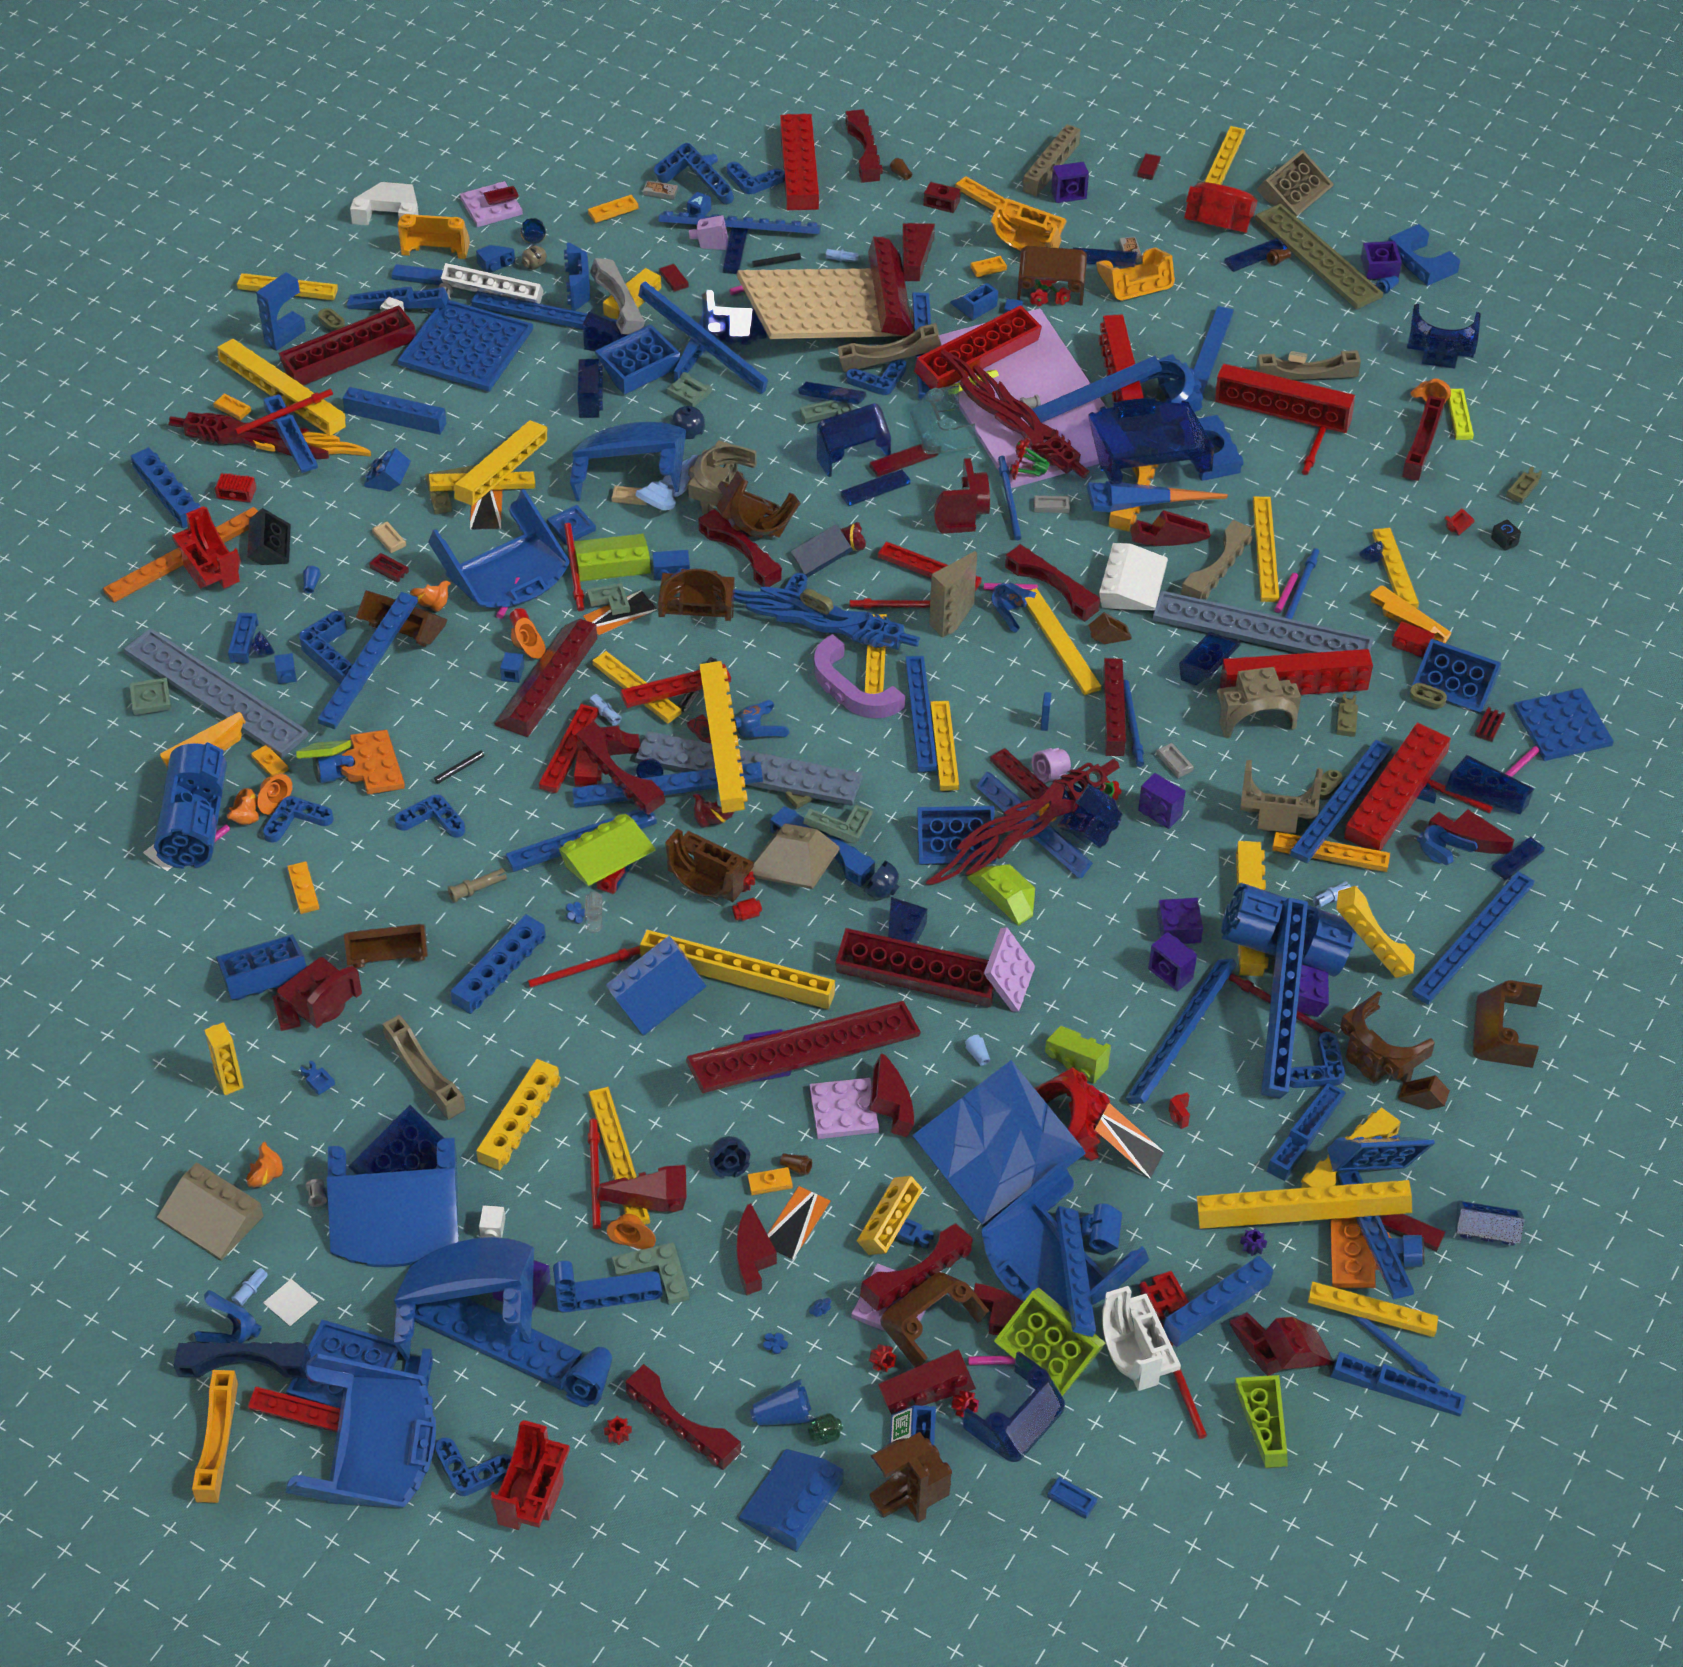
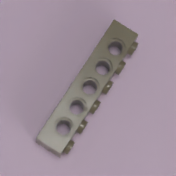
(1055, 154)

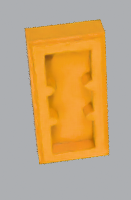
(988, 266)
(232, 406)
(269, 761)
(770, 1181)

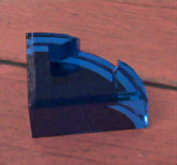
(1427, 794)

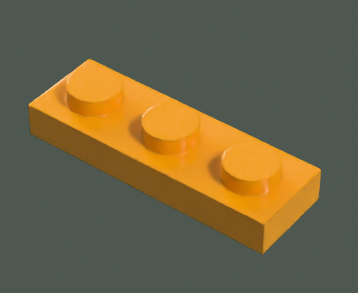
(613, 208)
(303, 887)

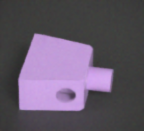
(711, 233)

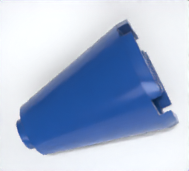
(588, 1378)
(784, 1406)

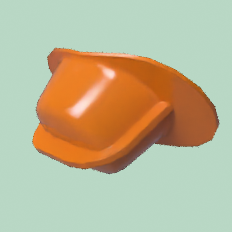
(527, 638)
(272, 792)
(631, 1231)

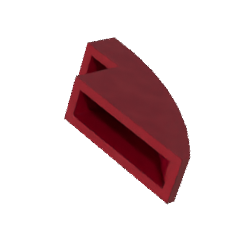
(1169, 530)
(1474, 828)
(891, 1096)
(753, 1251)
(1000, 1304)

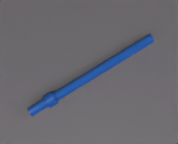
(1004, 473)
(1310, 564)
(1137, 748)
(1418, 1366)

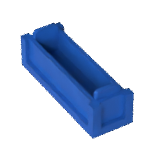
(242, 637)

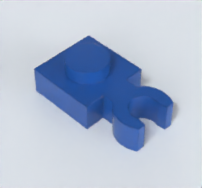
(319, 1079)
(912, 1232)

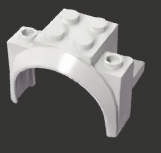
(1141, 1349)

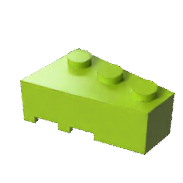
(1077, 1052)

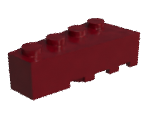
(916, 245)
(927, 1383)

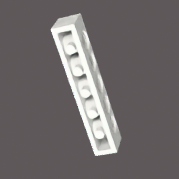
(491, 283)

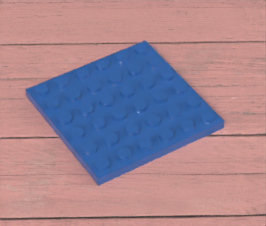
(466, 345)

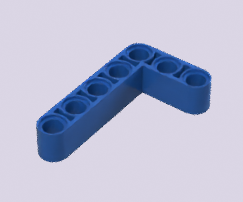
(689, 160)
(316, 644)
(603, 1292)

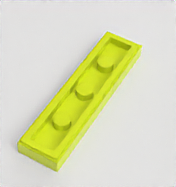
(1460, 415)

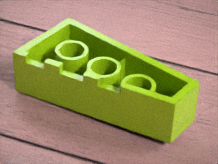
(1264, 1413)

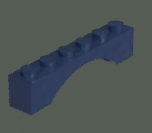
(200, 1358)

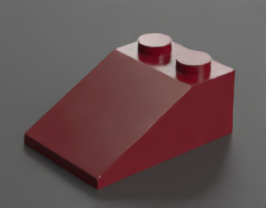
(1296, 1344)

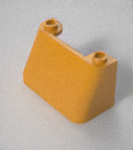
(433, 231)
(1151, 276)

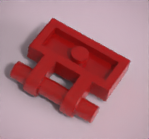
(1169, 1291)

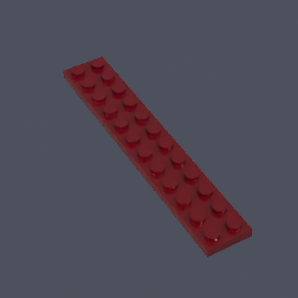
(802, 1046)

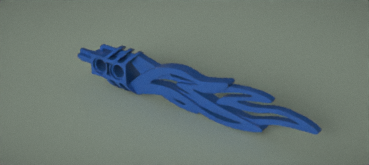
(875, 631)

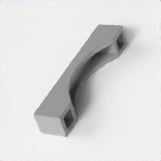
(607, 275)

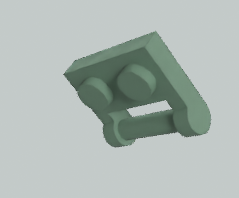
(686, 393)

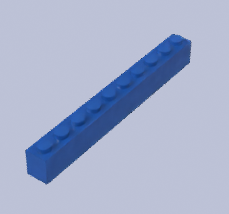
(1284, 998)

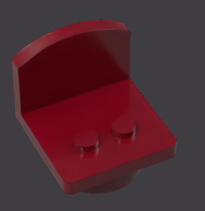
(957, 509)
(321, 991)

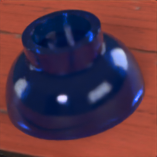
(1373, 552)
(262, 645)
(649, 768)

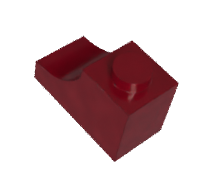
(620, 741)

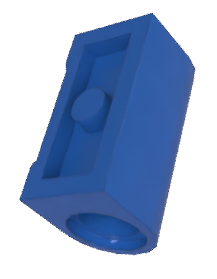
(1102, 1227)

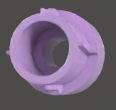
(1050, 764)

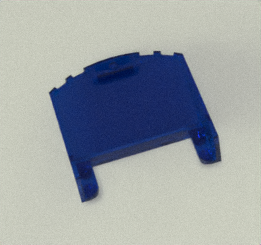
(1148, 434)

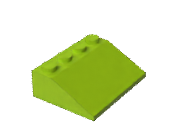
(612, 557)
(606, 849)
(1045, 1335)

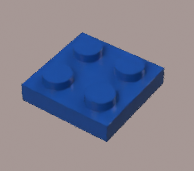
(579, 521)

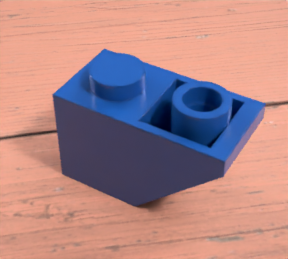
(494, 257)

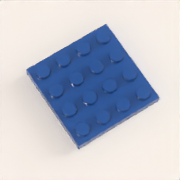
(1563, 724)
(347, 1344)

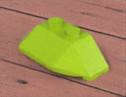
(1006, 890)

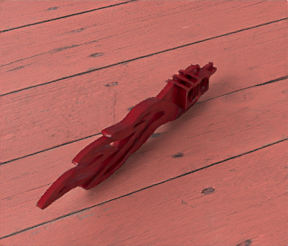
(1009, 413)
(1056, 808)

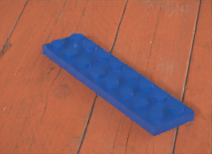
(489, 1334)

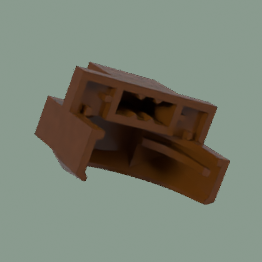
(747, 510)
(698, 594)
(713, 871)
(1372, 1053)
(917, 1476)

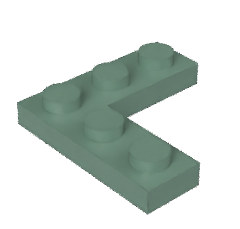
(824, 410)
(849, 830)
(659, 1257)

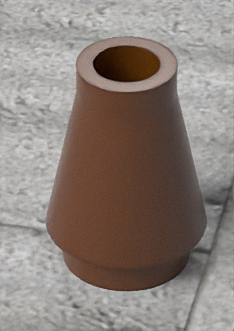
(899, 167)
(1276, 256)
(798, 1163)

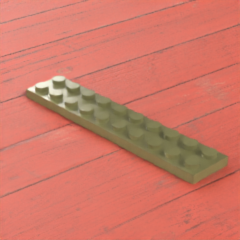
(1319, 256)

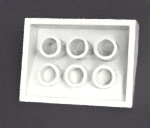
(1132, 578)

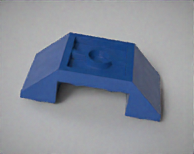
(578, 276)

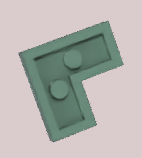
(610, 594)

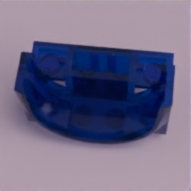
(739, 326)
(1440, 345)
(1095, 819)

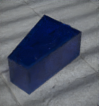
(599, 332)
(906, 920)

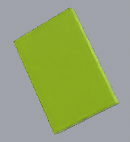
(323, 749)

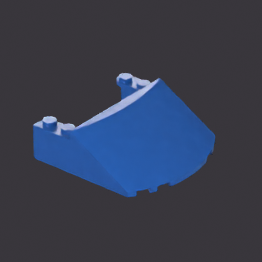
(631, 440)
(492, 575)
(392, 1215)
(1027, 1249)
(464, 1271)
(381, 1435)

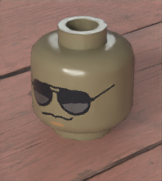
(534, 257)

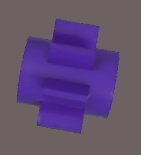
(1253, 1242)

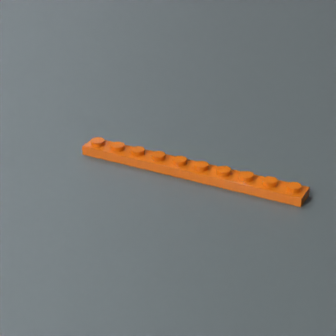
(172, 560)

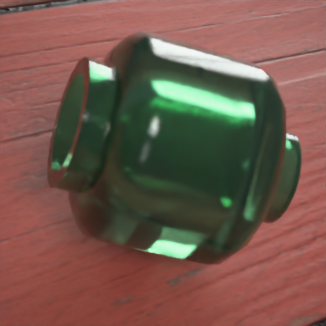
(825, 1429)

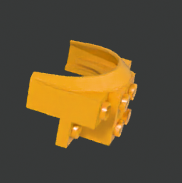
(1030, 228)

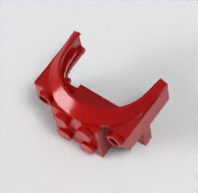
(1220, 206)
(205, 553)
(1086, 1107)
(531, 1478)

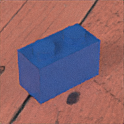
(669, 562)

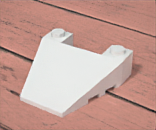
(384, 197)

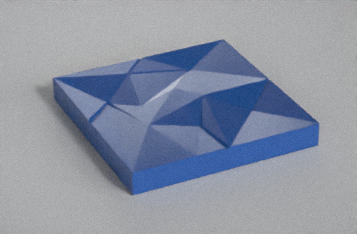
(997, 1142)

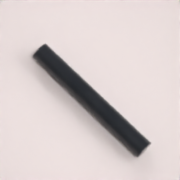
(779, 259)
(458, 767)

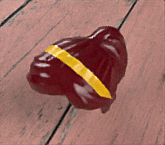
(854, 536)
(708, 812)

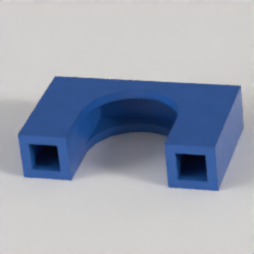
(1426, 269)
(270, 300)
(1227, 460)

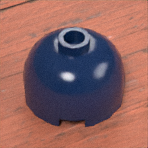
(689, 419)
(883, 882)
(729, 1157)

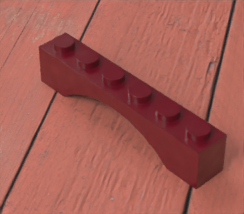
(858, 126)
(1422, 443)
(718, 529)
(1027, 564)
(1114, 707)
(643, 792)
(886, 1287)
(715, 1443)

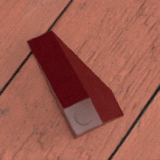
(656, 1191)

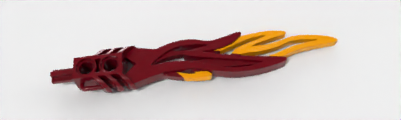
(265, 437)

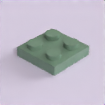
(150, 696)

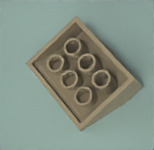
(1296, 184)
(952, 594)
(210, 1211)

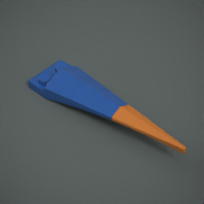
(1115, 497)

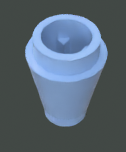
(977, 1048)

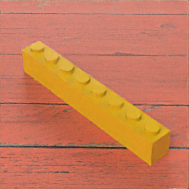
(500, 463)
(1250, 871)

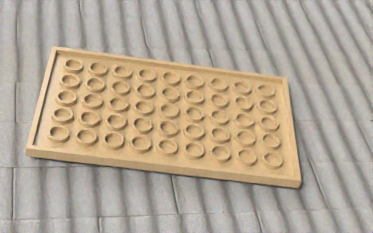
(814, 302)

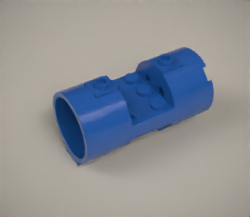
(190, 805)
(1254, 923)

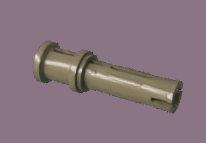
(468, 887)

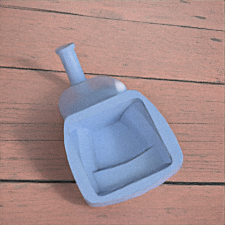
(662, 493)

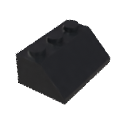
(268, 539)

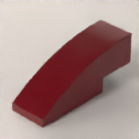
(1252, 1338)

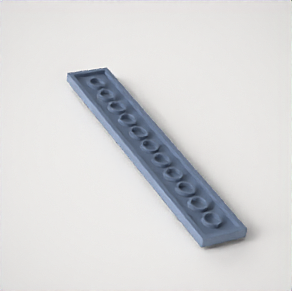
(1254, 626)
(216, 691)
(777, 772)

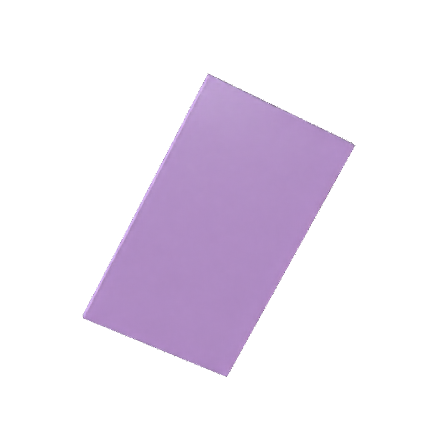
(1040, 370)

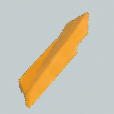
(1400, 610)
(221, 735)

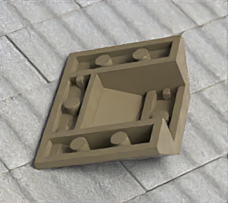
(795, 856)

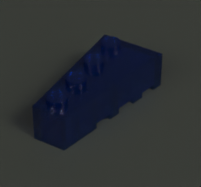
(589, 388)
(1489, 786)

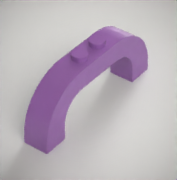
(860, 703)

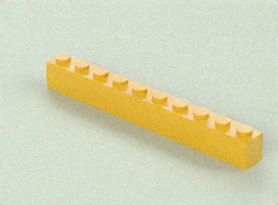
(276, 382)
(722, 737)
(751, 972)
(1304, 1204)

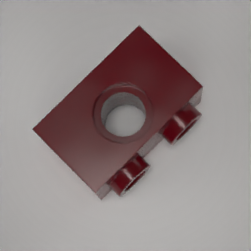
(941, 197)

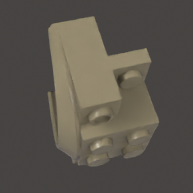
(707, 472)
(1256, 692)
(1279, 811)

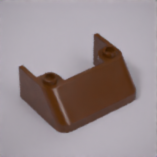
(1053, 265)
(419, 625)
(386, 944)
(1490, 1038)
(901, 1319)

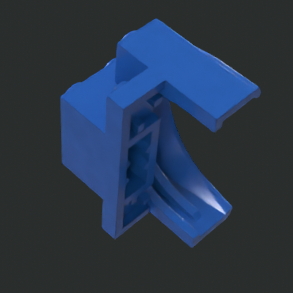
(1182, 387)

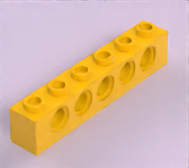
(518, 1115)

